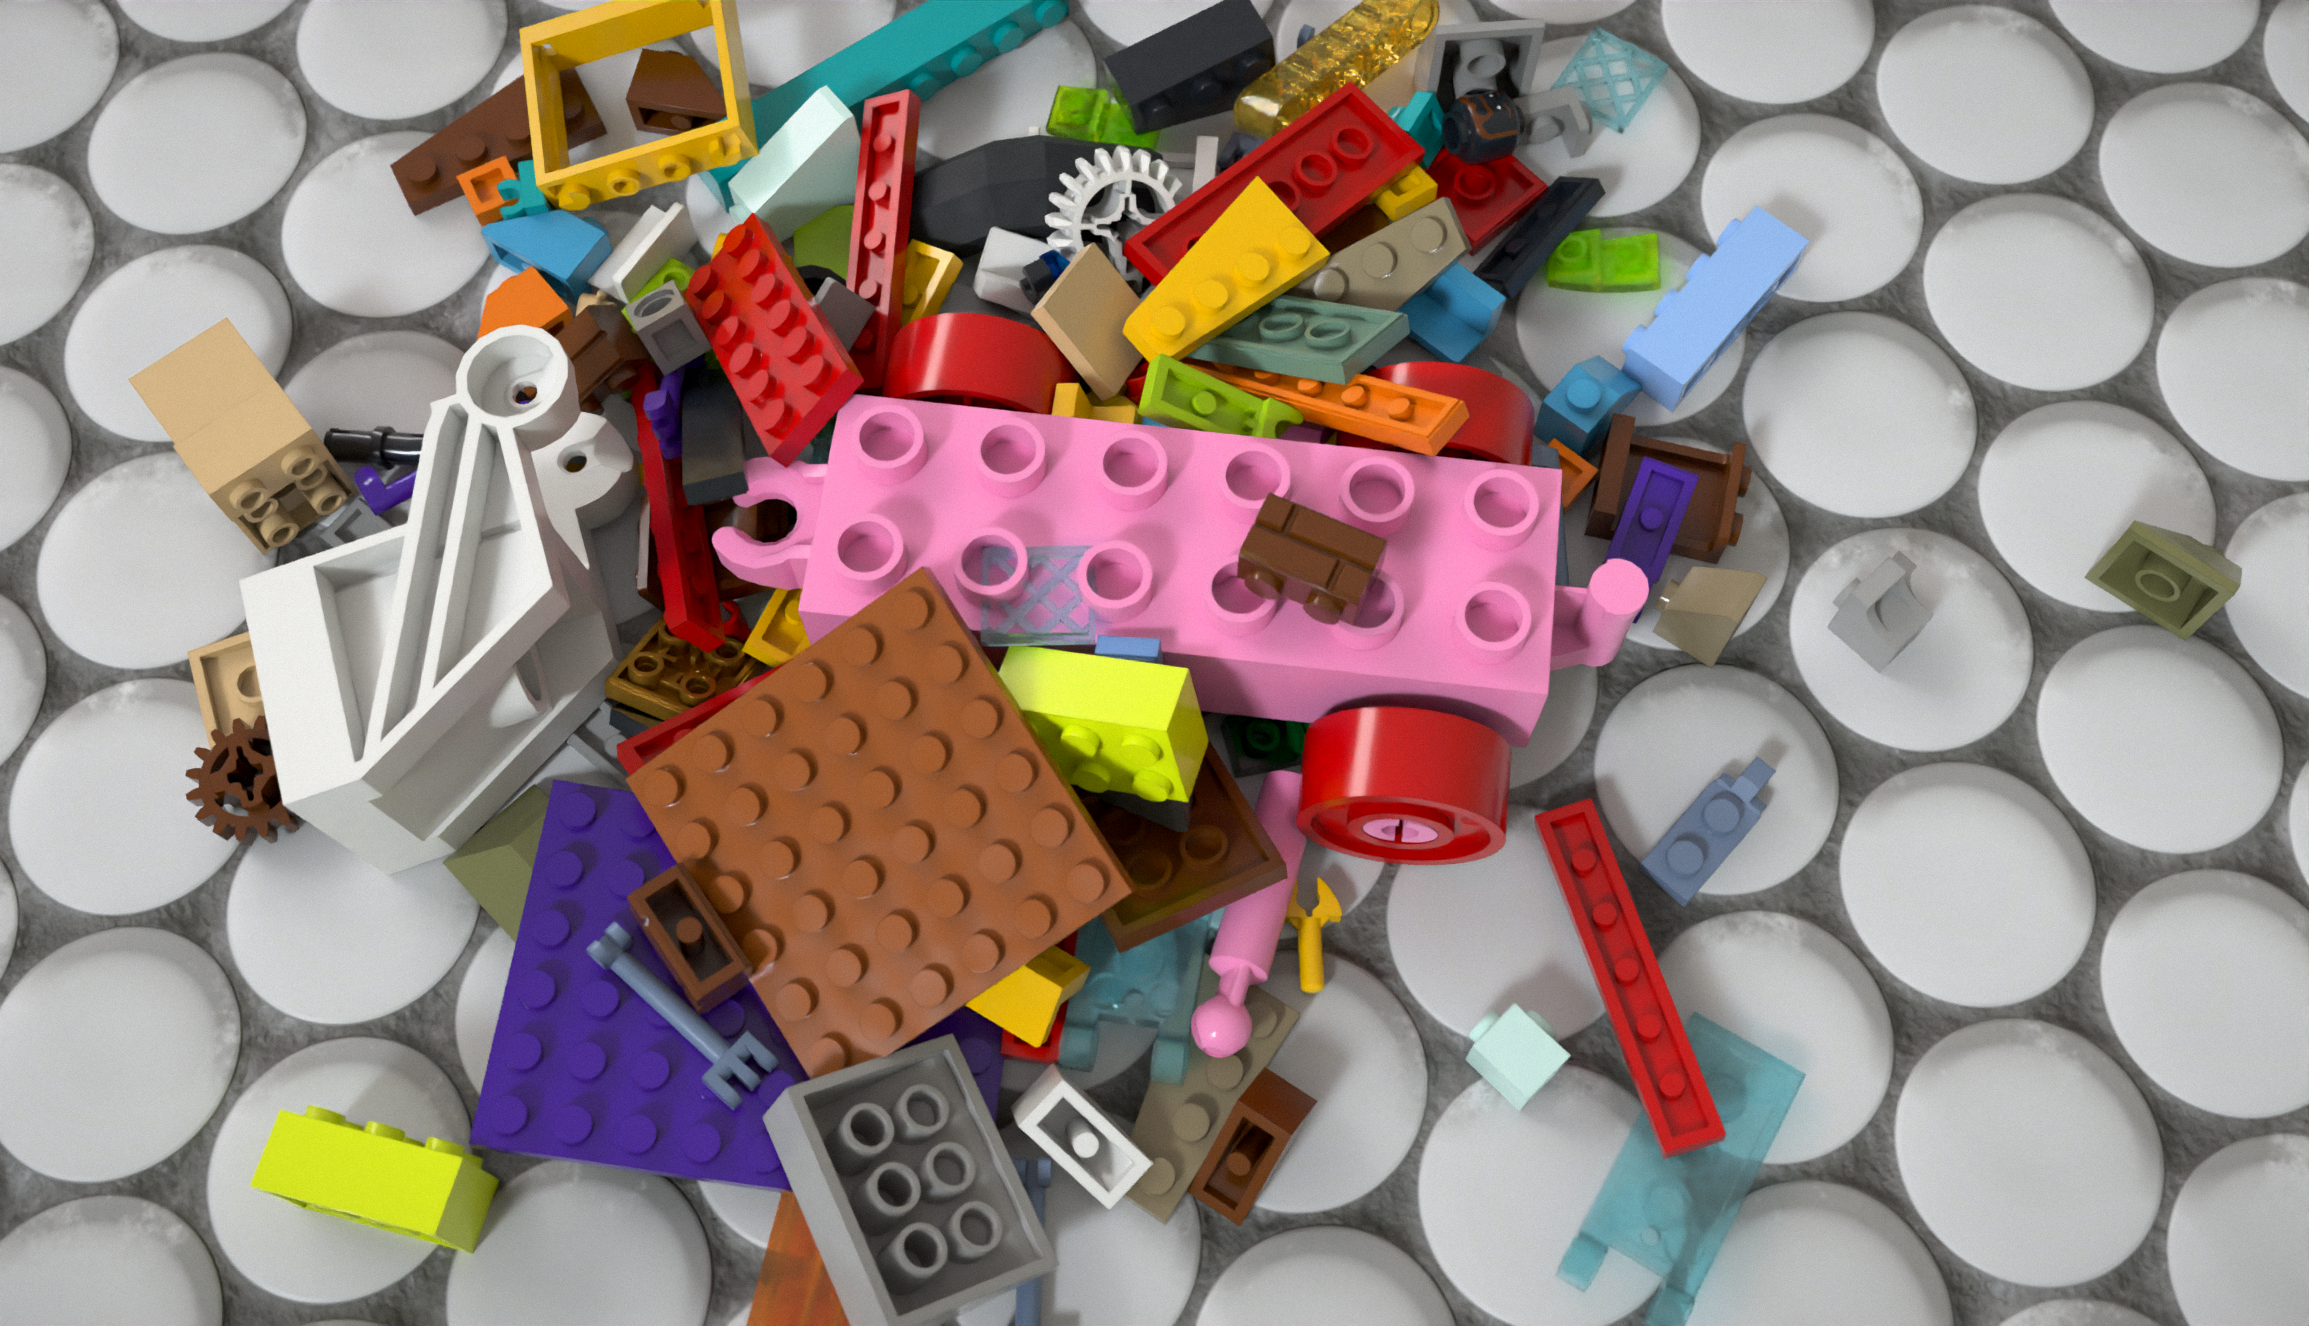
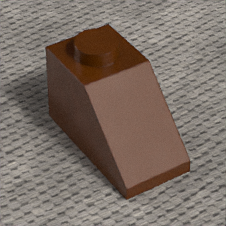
(672, 94)
(1251, 1145)

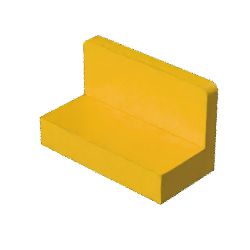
(1032, 995)

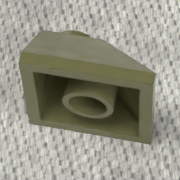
(2167, 577)
(501, 858)

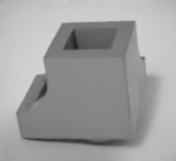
(1880, 613)

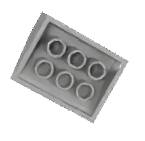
(908, 1187)

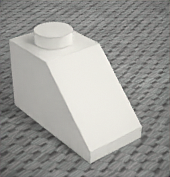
(1080, 1136)

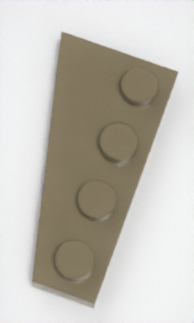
(1391, 263)
(1183, 1121)

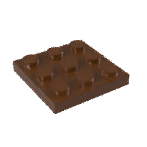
(1186, 872)

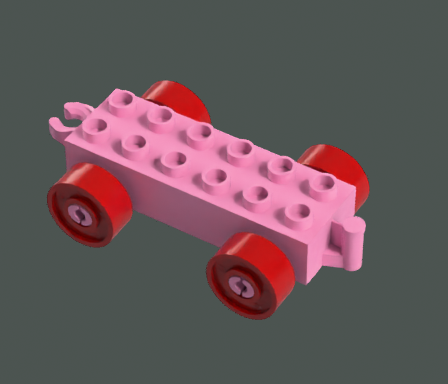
(1402, 706)

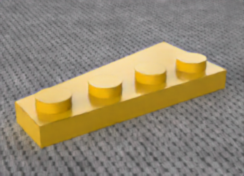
(1229, 273)

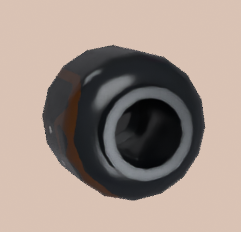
(1482, 127)

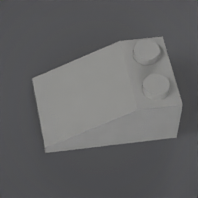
(1478, 59)

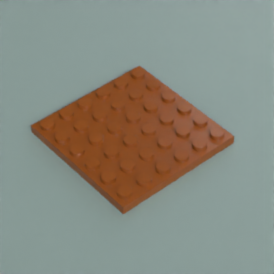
(880, 830)

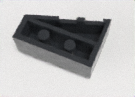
(1191, 67)

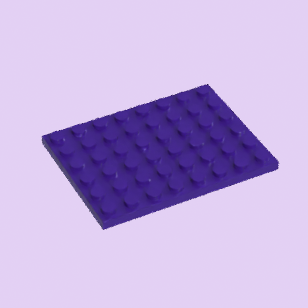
(592, 1067)

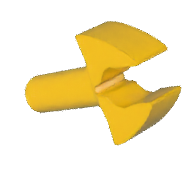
(1310, 935)

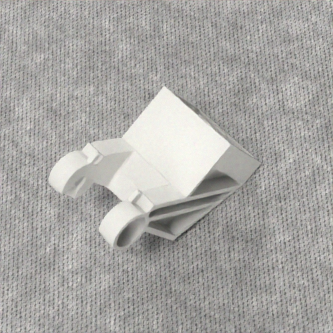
(459, 649)

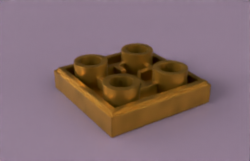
(673, 675)

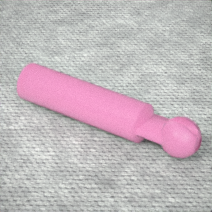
(1251, 926)

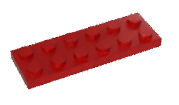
(1317, 166)
(772, 339)

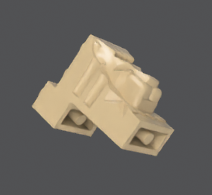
(243, 437)

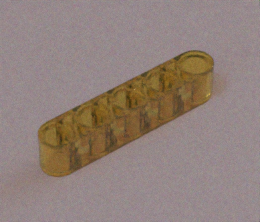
(1350, 49)

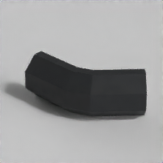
(1004, 188)

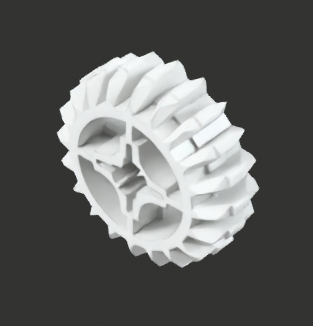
(1116, 177)

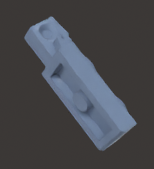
(1707, 833)

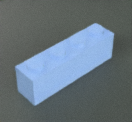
(1713, 307)

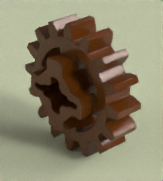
(225, 779)

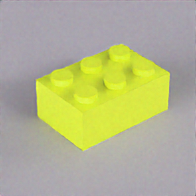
(1111, 720)
(377, 1177)

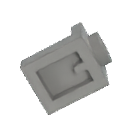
(1554, 115)

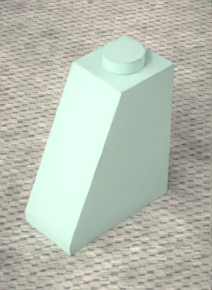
(801, 168)

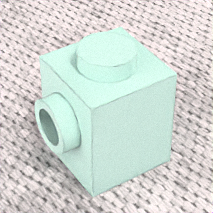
(1516, 1053)

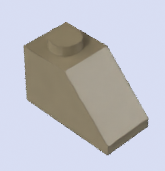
(1706, 610)

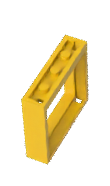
(611, 31)

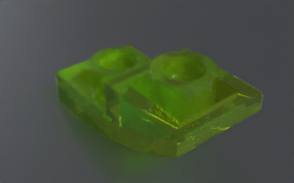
(1092, 117)
(1605, 266)

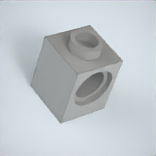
(668, 327)

